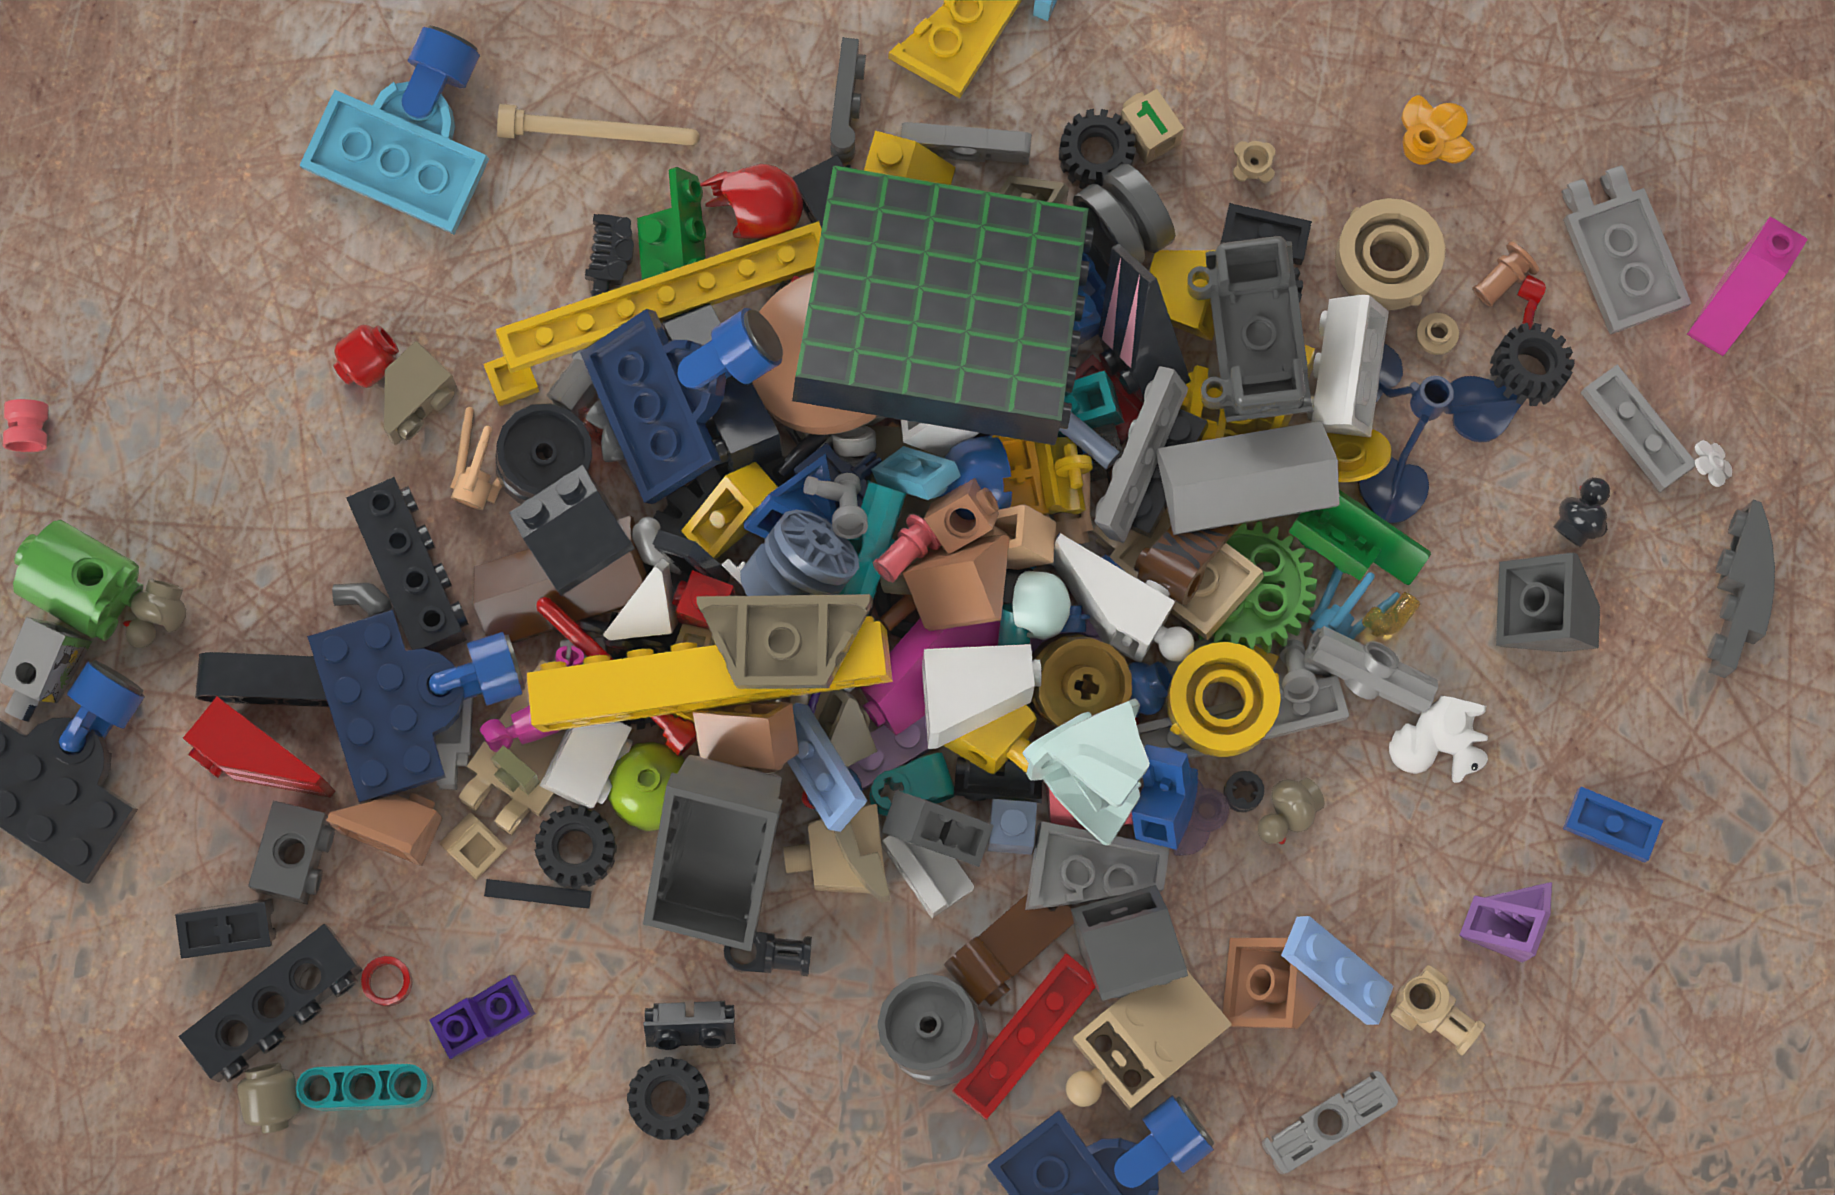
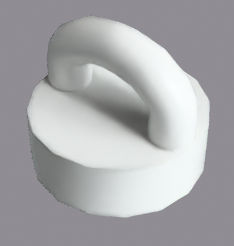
(854, 443)

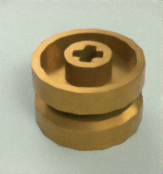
(1073, 657)

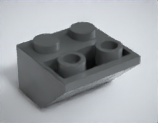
(1129, 943)

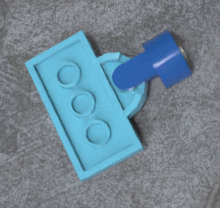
(404, 142)

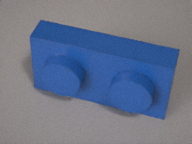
(1613, 824)

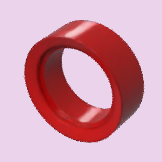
(372, 967)

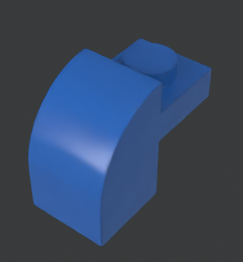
(1166, 798)

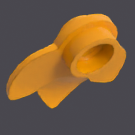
(1438, 128)

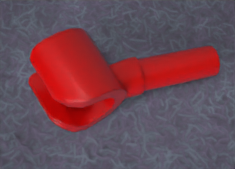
(1532, 291)

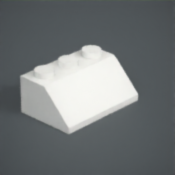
(1349, 365)

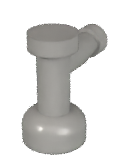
(849, 519)
(1300, 682)

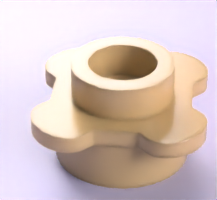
(1254, 150)

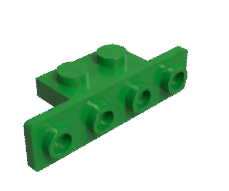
(674, 234)
(1357, 538)

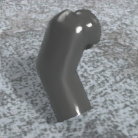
(361, 594)

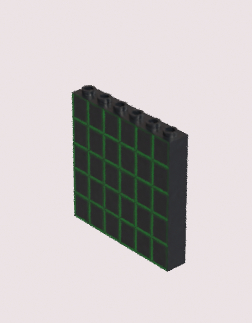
(945, 306)

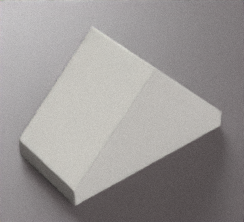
(649, 609)

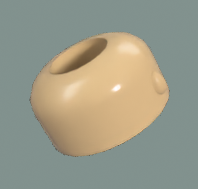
(1403, 227)

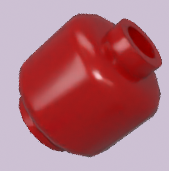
(364, 355)

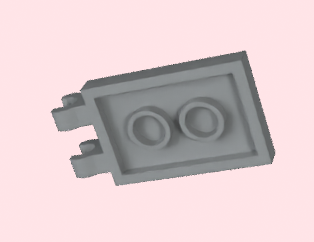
(1623, 253)

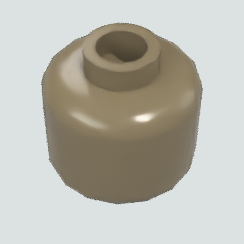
(268, 1097)

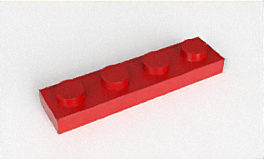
(1026, 1036)

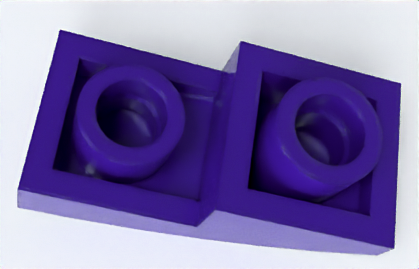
(482, 1017)

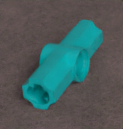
(882, 511)

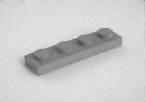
(1137, 464)

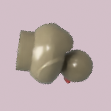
(156, 605)
(1295, 809)

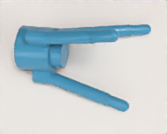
(1338, 617)

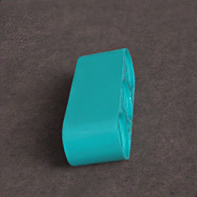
(343, 1081)

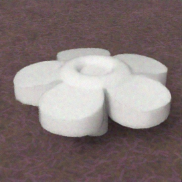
(1712, 462)

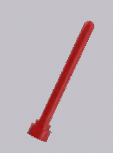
(677, 731)

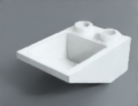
(1120, 606)

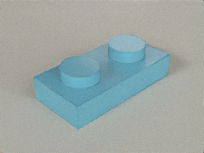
(916, 473)

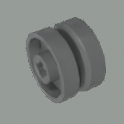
(1126, 214)
(939, 1006)

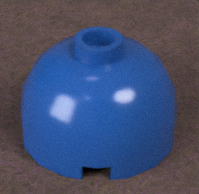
(987, 463)

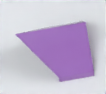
(1510, 921)

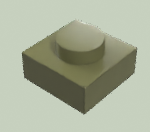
(514, 772)

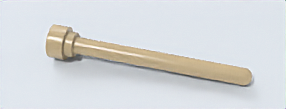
(514, 122)

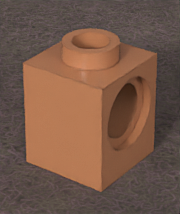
(955, 531)

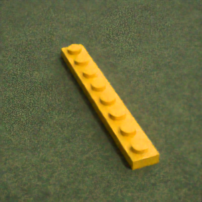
(668, 294)

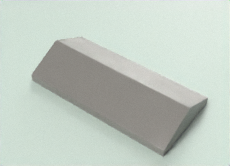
(1249, 477)

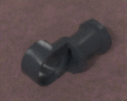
(768, 958)

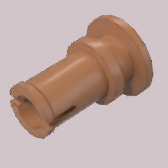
(1505, 274)

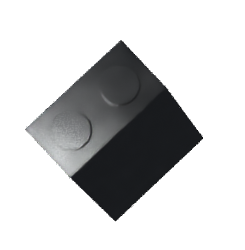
(571, 530)

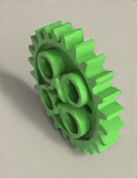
(1251, 623)

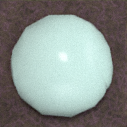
(1040, 604)

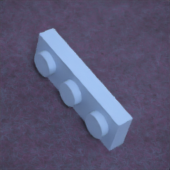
(824, 772)
(1337, 970)

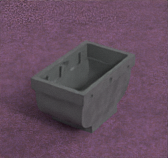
(714, 852)

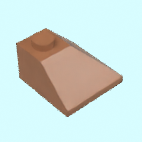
(391, 825)
(1265, 987)

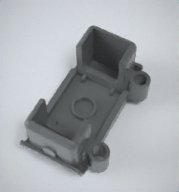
(1255, 329)

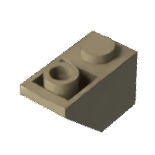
(413, 390)

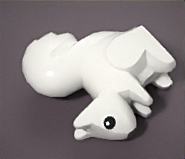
(1442, 728)

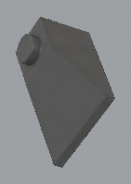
(1547, 605)

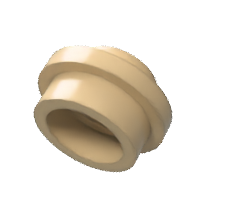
(1435, 345)

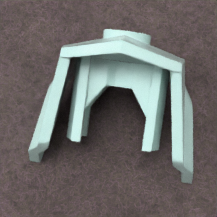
(1093, 767)

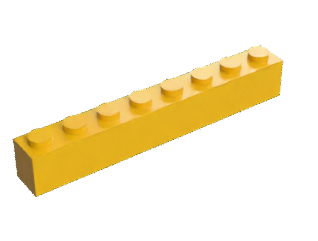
(676, 682)

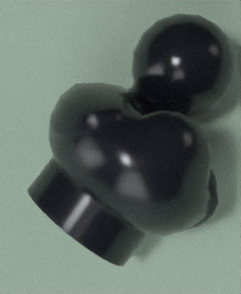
(1584, 516)

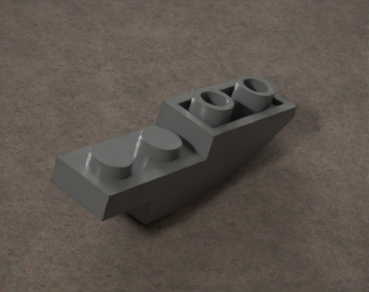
(1749, 575)

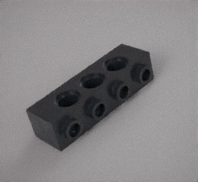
(209, 1036)

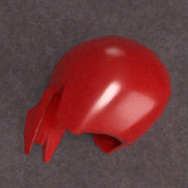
(762, 200)

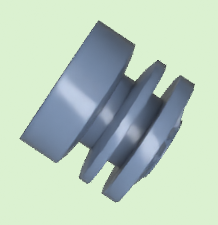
(800, 559)

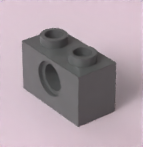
(286, 827)

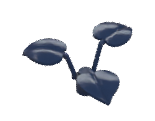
(1478, 415)

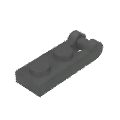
(846, 102)

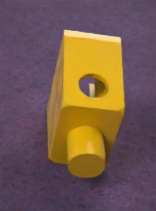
(1172, 272)
(998, 741)

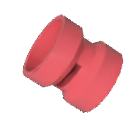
(25, 425)

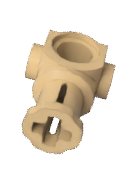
(1441, 1012)

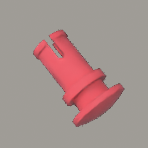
(908, 546)

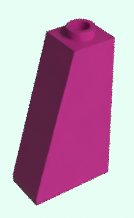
(1747, 285)
(902, 701)

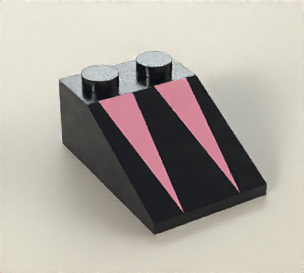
(1136, 326)

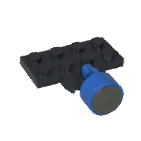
(57, 773)

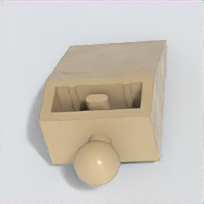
(1150, 1034)

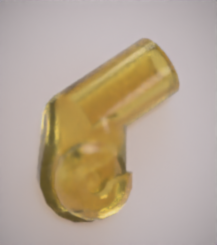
(1395, 619)

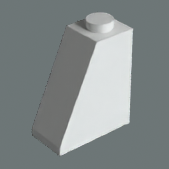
(974, 687)

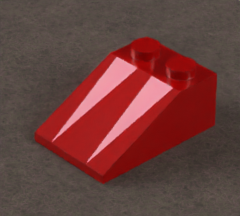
(237, 747)

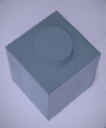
(1012, 827)

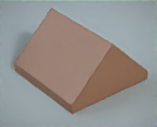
(962, 585)

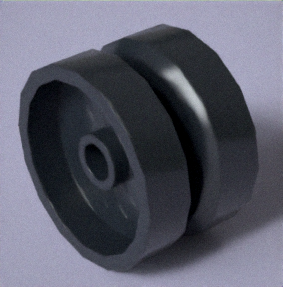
(535, 430)

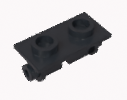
(980, 785)
(669, 1028)

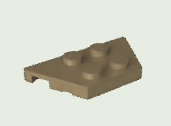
(784, 637)

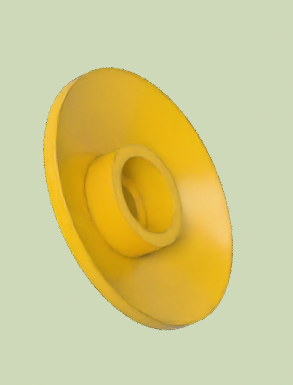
(1359, 455)

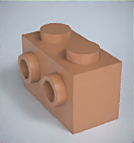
(748, 734)

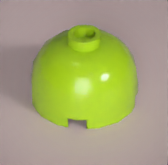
(641, 783)

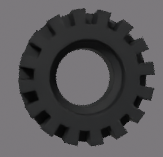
(1095, 126)
(1543, 348)
(575, 820)
(648, 1079)

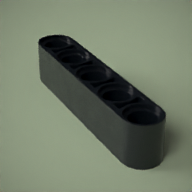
(259, 679)

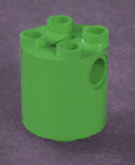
(75, 578)

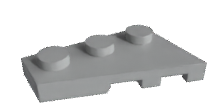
(1078, 868)

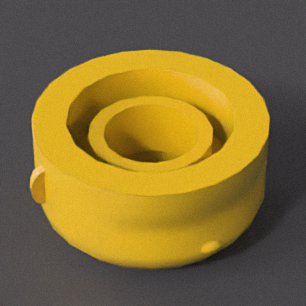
(1242, 670)

